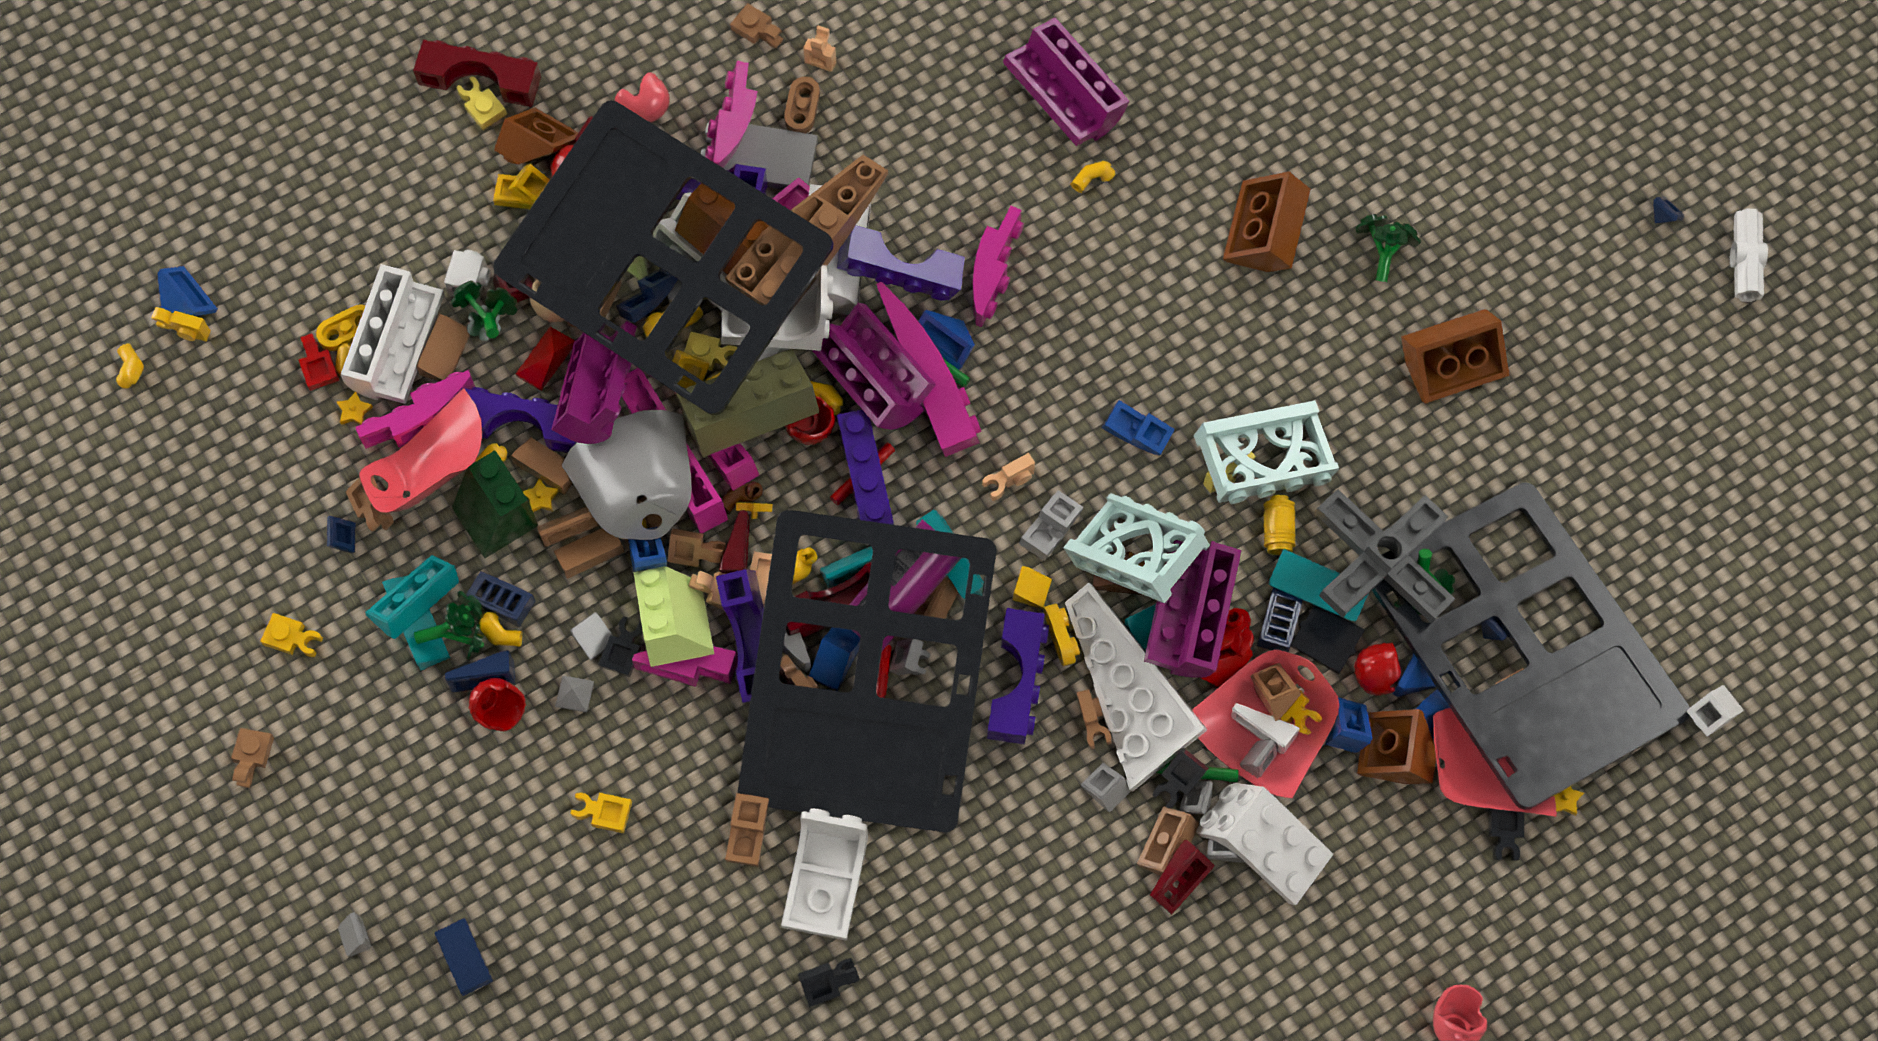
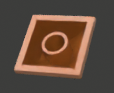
(532, 136)
(1399, 748)

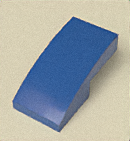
(1138, 430)

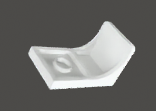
(802, 328)
(1266, 838)
(825, 874)

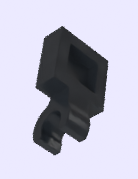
(822, 982)

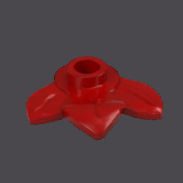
(1238, 632)

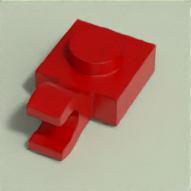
(317, 366)

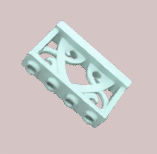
(1266, 422)
(1153, 580)

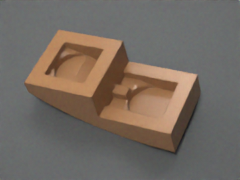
(747, 829)

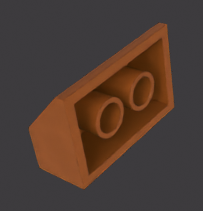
(705, 216)
(1267, 222)
(1456, 355)

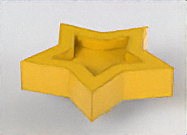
(353, 409)
(541, 496)
(754, 508)
(1567, 800)

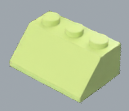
(672, 616)

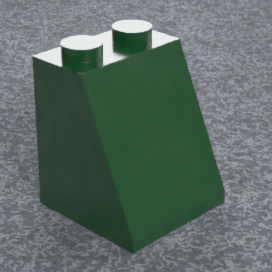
(492, 505)

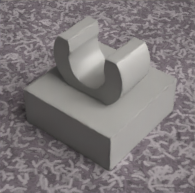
(907, 656)

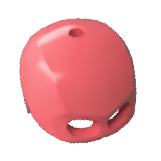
(650, 102)
(1459, 1015)

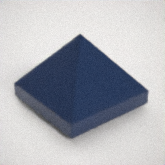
(1666, 211)
(341, 534)
(1492, 630)

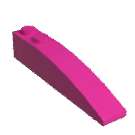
(945, 401)
(705, 504)

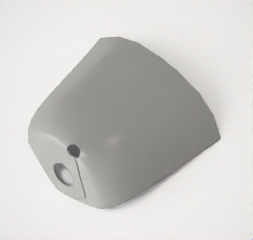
(640, 458)

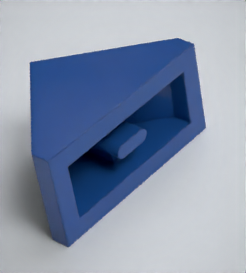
(647, 553)
(835, 657)
(1351, 727)

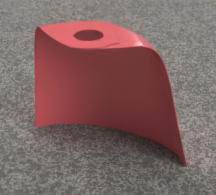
(429, 459)
(1232, 741)
(1466, 773)

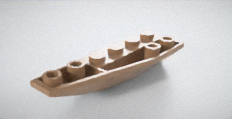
(831, 208)

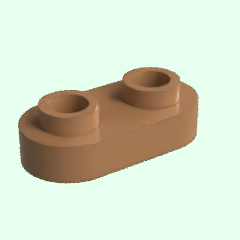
(800, 107)

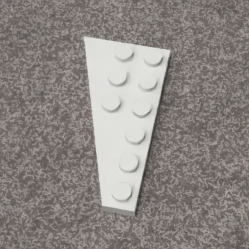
(1137, 700)

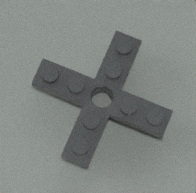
(1371, 567)

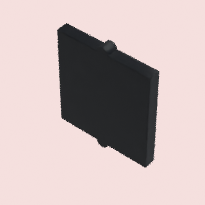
(1327, 638)

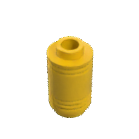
(1279, 524)

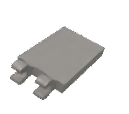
(780, 151)

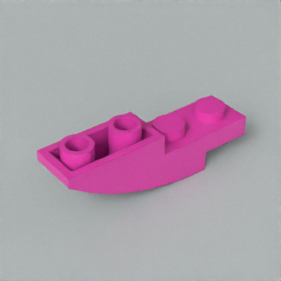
(734, 117)
(991, 267)
(407, 420)

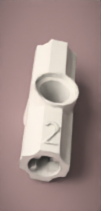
(1748, 255)

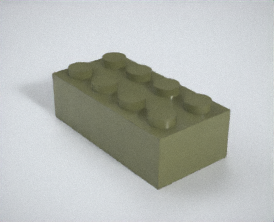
(768, 399)

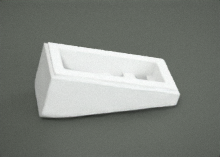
(1265, 726)

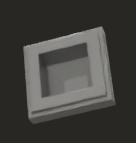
(574, 694)
(1198, 799)

